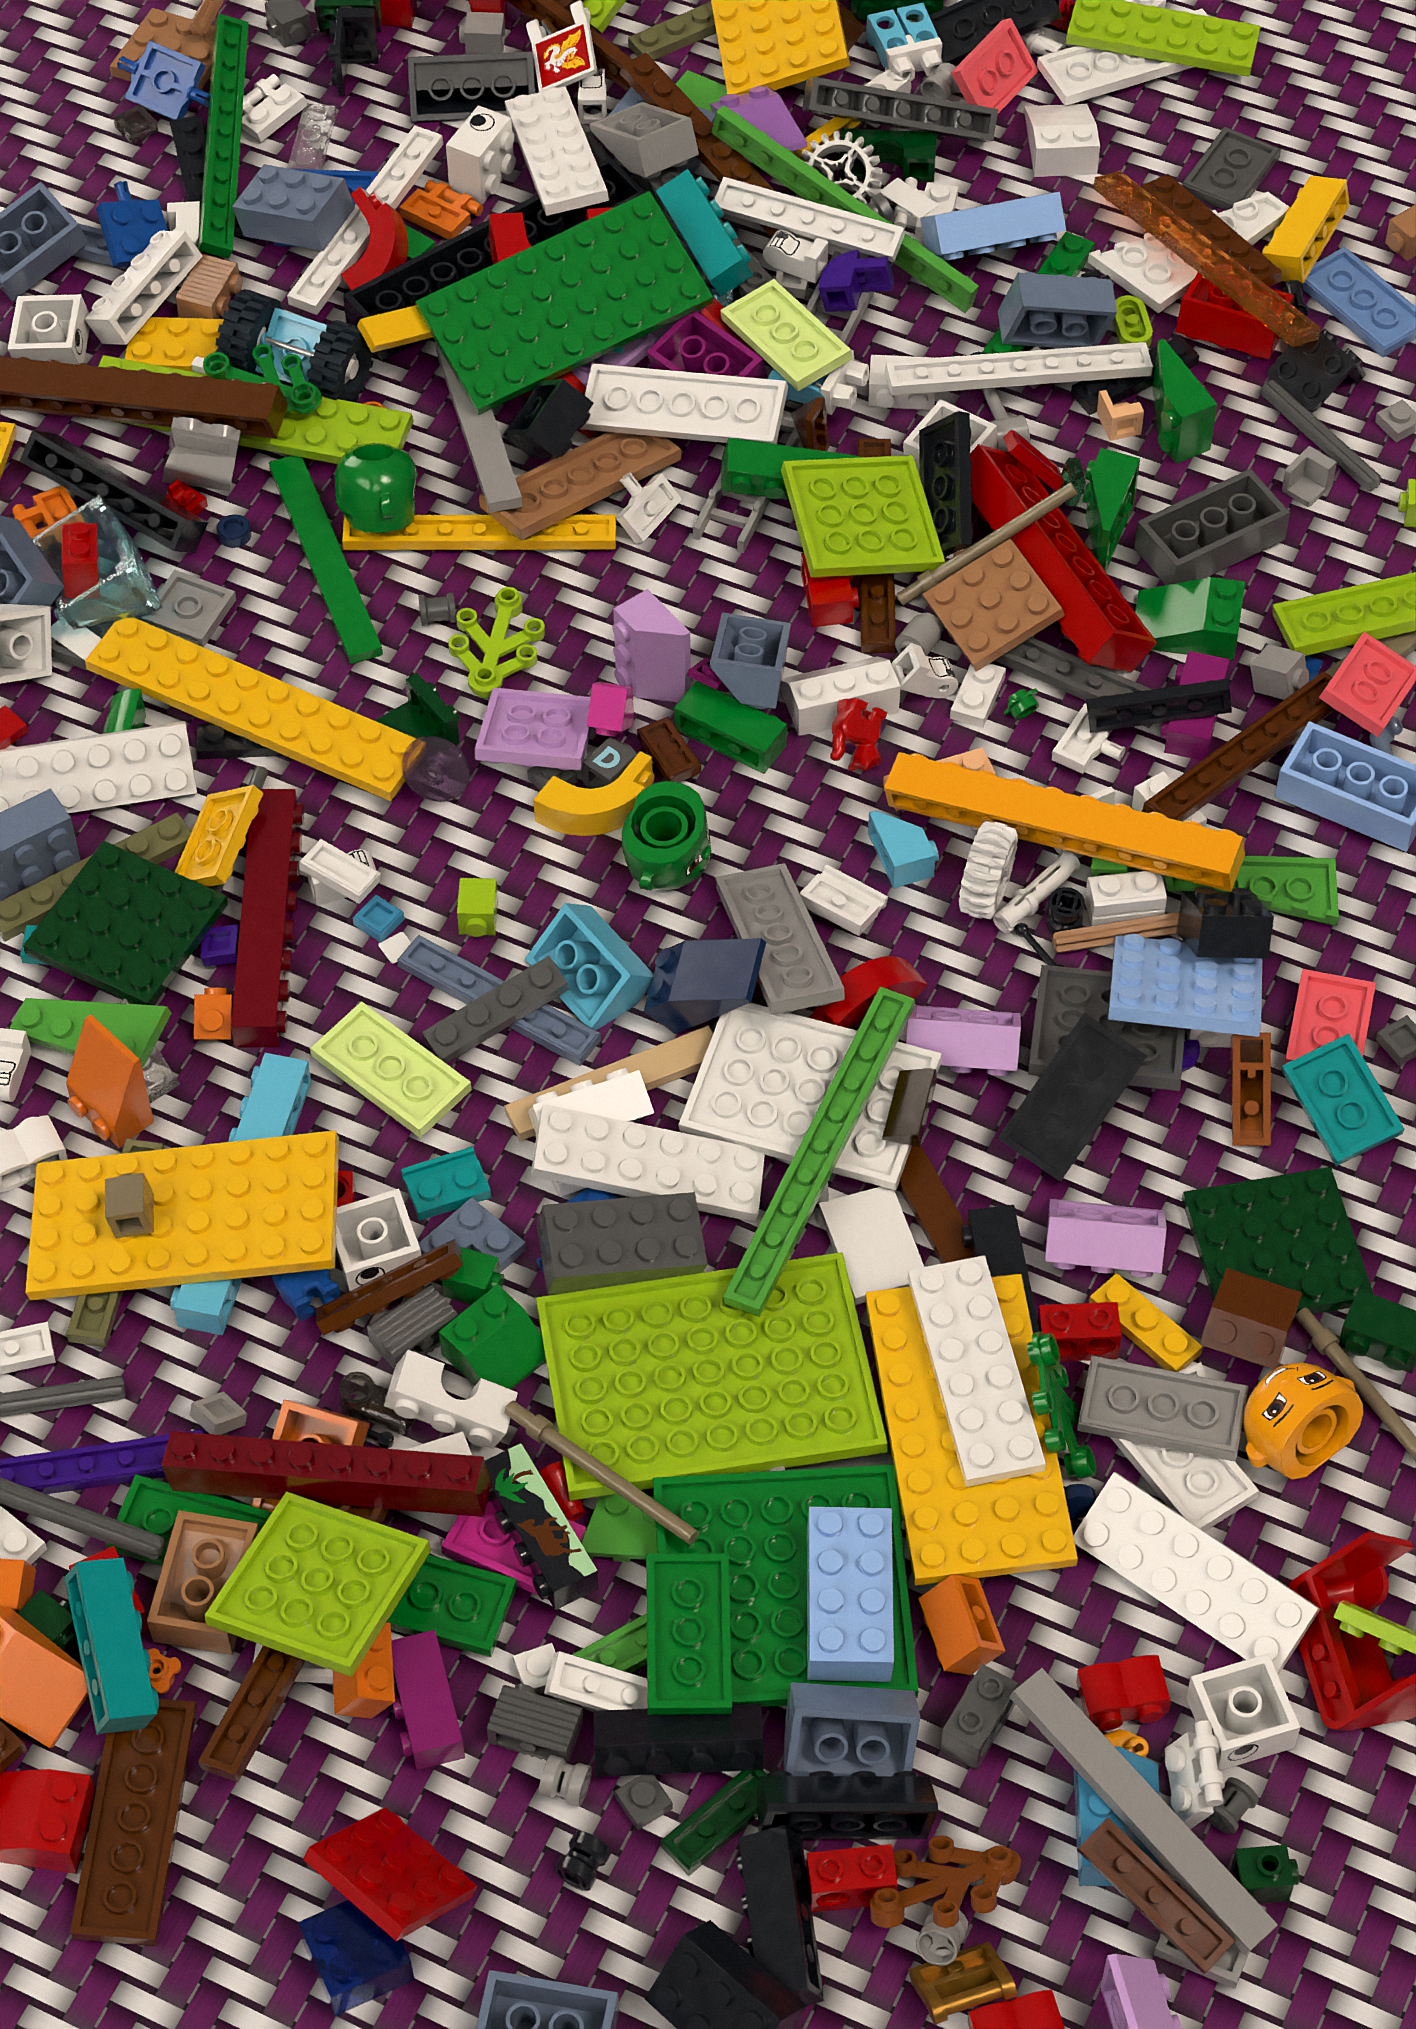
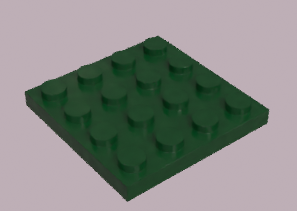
(125, 925)
(1283, 1232)

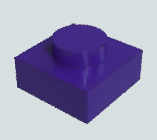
(220, 945)

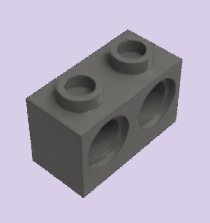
(978, 1717)

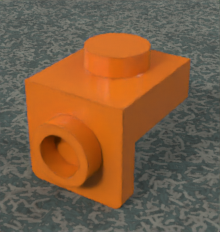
(213, 1015)

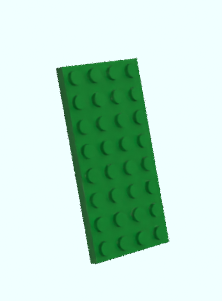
(564, 302)

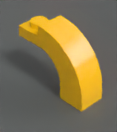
(594, 810)

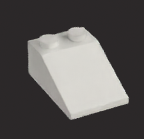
(1062, 140)

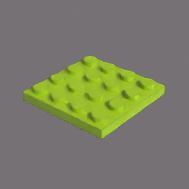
(862, 516)
(318, 1583)

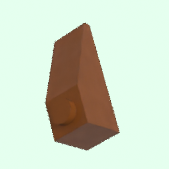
(1251, 1089)

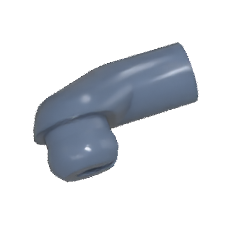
(1383, 742)

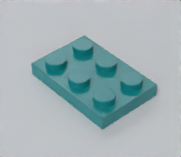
(1342, 1099)

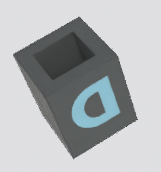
(607, 763)

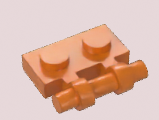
(440, 209)
(48, 507)

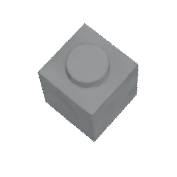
(483, 33)
(1279, 672)

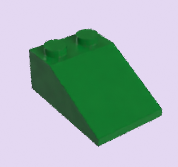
(1182, 407)
(1109, 500)
(1193, 616)

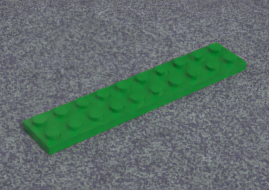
(445, 1596)

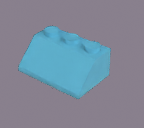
(595, 962)

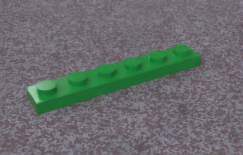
(1065, 259)

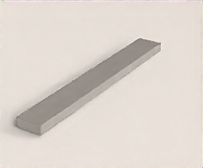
(484, 446)
(1143, 1811)

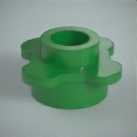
(1022, 704)

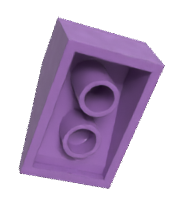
(767, 113)

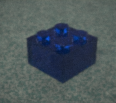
(353, 1956)

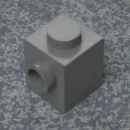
(287, 21)

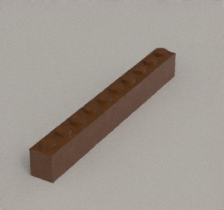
(139, 395)

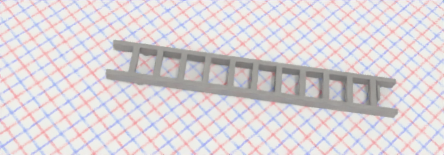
(760, 503)

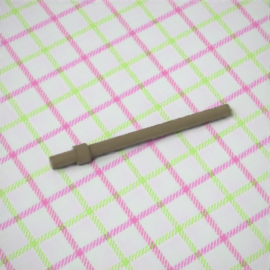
(931, 578)
(1327, 1344)
(542, 1431)

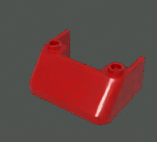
(1345, 1670)

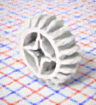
(853, 150)
(988, 870)

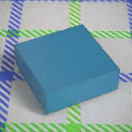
(378, 918)

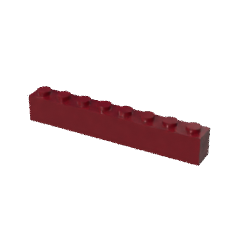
(266, 921)
(327, 1473)

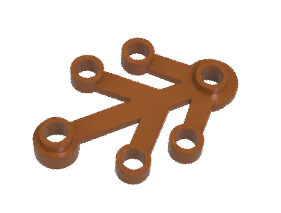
(996, 1865)

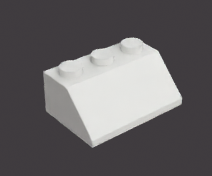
(815, 694)

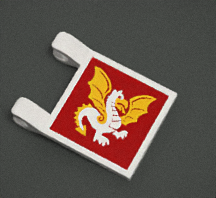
(564, 54)

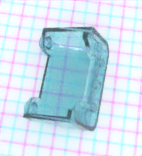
(124, 580)

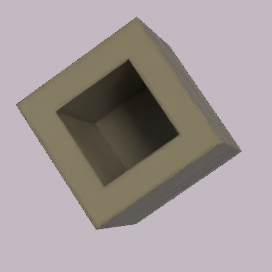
(129, 1205)

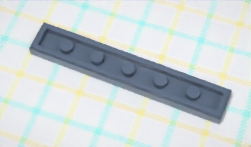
(469, 982)

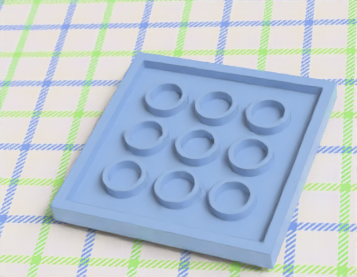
(1174, 988)

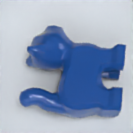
(301, 1287)

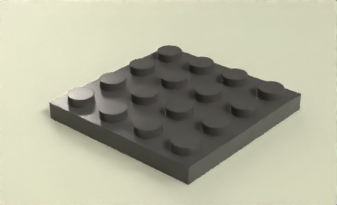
(1070, 993)

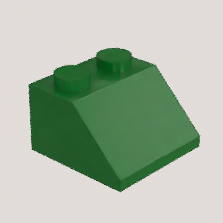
(493, 1341)

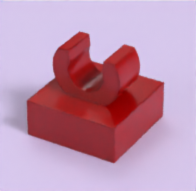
(186, 497)

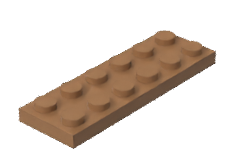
(583, 479)

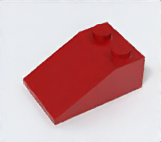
(45, 1818)

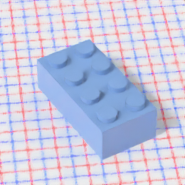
(992, 224)
(1351, 785)
(849, 1594)

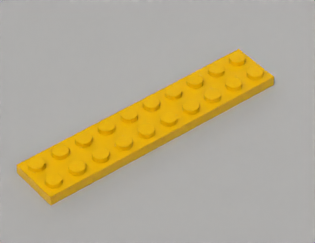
(252, 705)

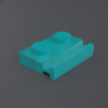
(445, 1183)

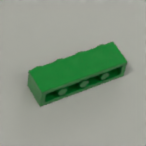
(757, 466)

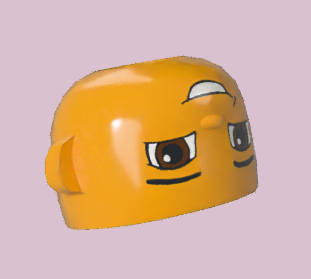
(1300, 1418)

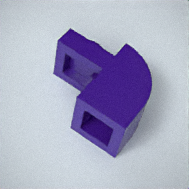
(849, 276)

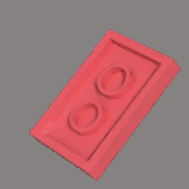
(995, 68)
(1370, 684)
(1327, 1010)

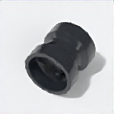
(1065, 910)
(582, 1860)

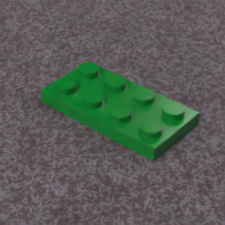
(688, 1634)

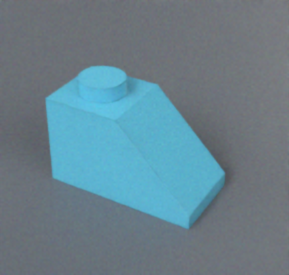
(902, 849)

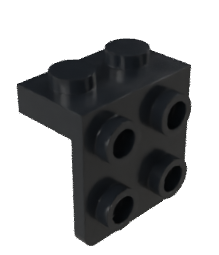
(354, 42)
(1315, 370)

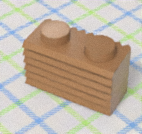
(208, 288)

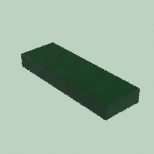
(714, 1822)

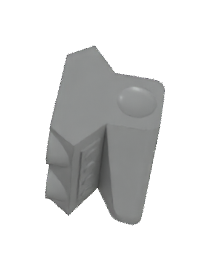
(201, 454)

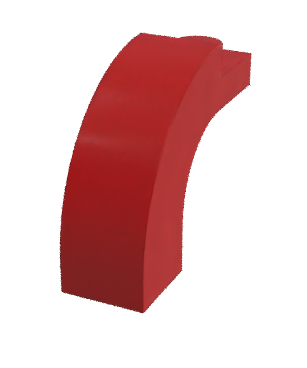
(387, 240)
(862, 986)

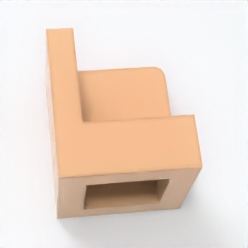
(1120, 419)

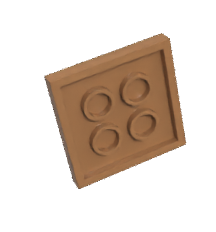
(172, 32)
(993, 604)

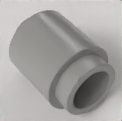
(923, 631)

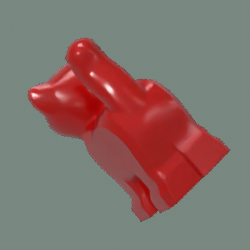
(859, 728)

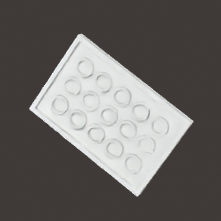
(769, 1079)

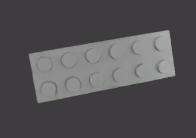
(795, 961)

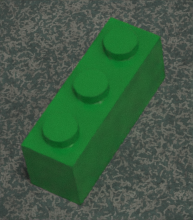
(730, 727)

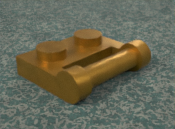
(968, 1981)

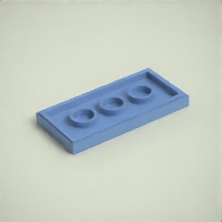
(1362, 301)

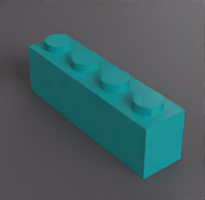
(705, 233)
(111, 1645)

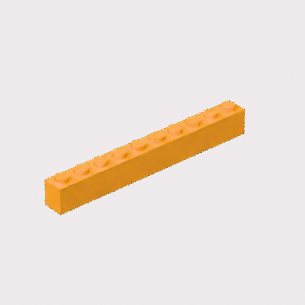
(1067, 820)

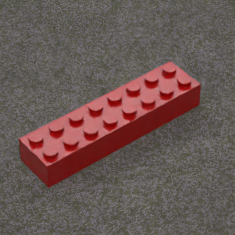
(1094, 608)

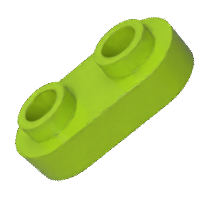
(1132, 321)

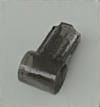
(372, 1405)

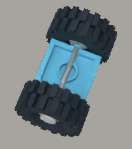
(331, 354)

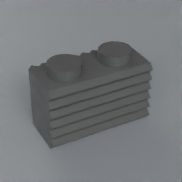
(411, 1325)
(534, 1723)

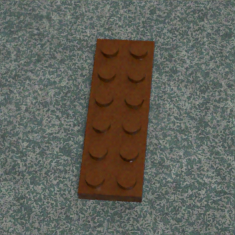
(134, 1829)

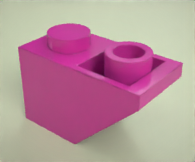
(610, 708)

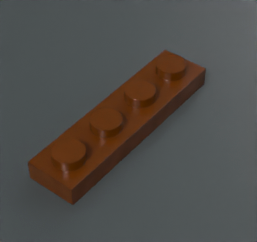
(378, 1293)
(1156, 1895)

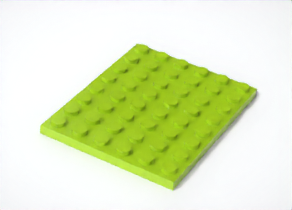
(689, 1386)

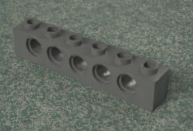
(899, 109)

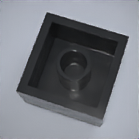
(549, 419)
(1225, 923)

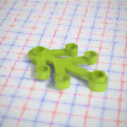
(488, 675)

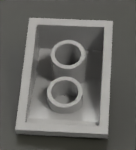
(647, 138)

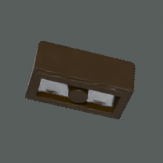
(910, 1106)

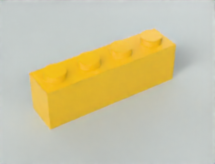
(1308, 227)

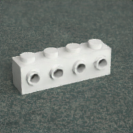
(143, 287)

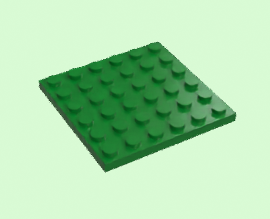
(764, 1530)

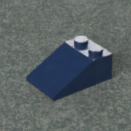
(703, 980)

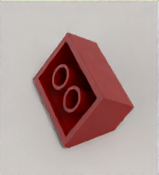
(1218, 319)

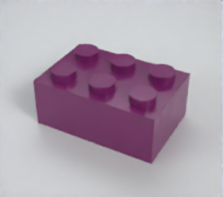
(703, 347)

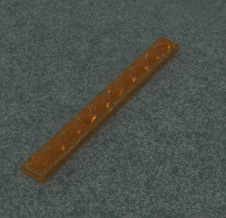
(1207, 259)

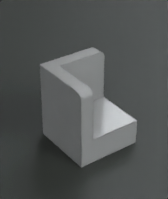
(1309, 476)

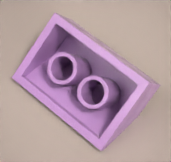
(651, 649)
(968, 1037)
(1105, 1237)
(1136, 1994)

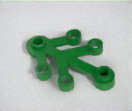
(294, 395)
(1064, 1412)

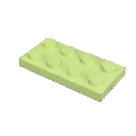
(786, 334)
(391, 1069)

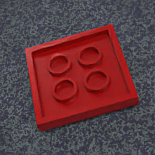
(390, 1873)

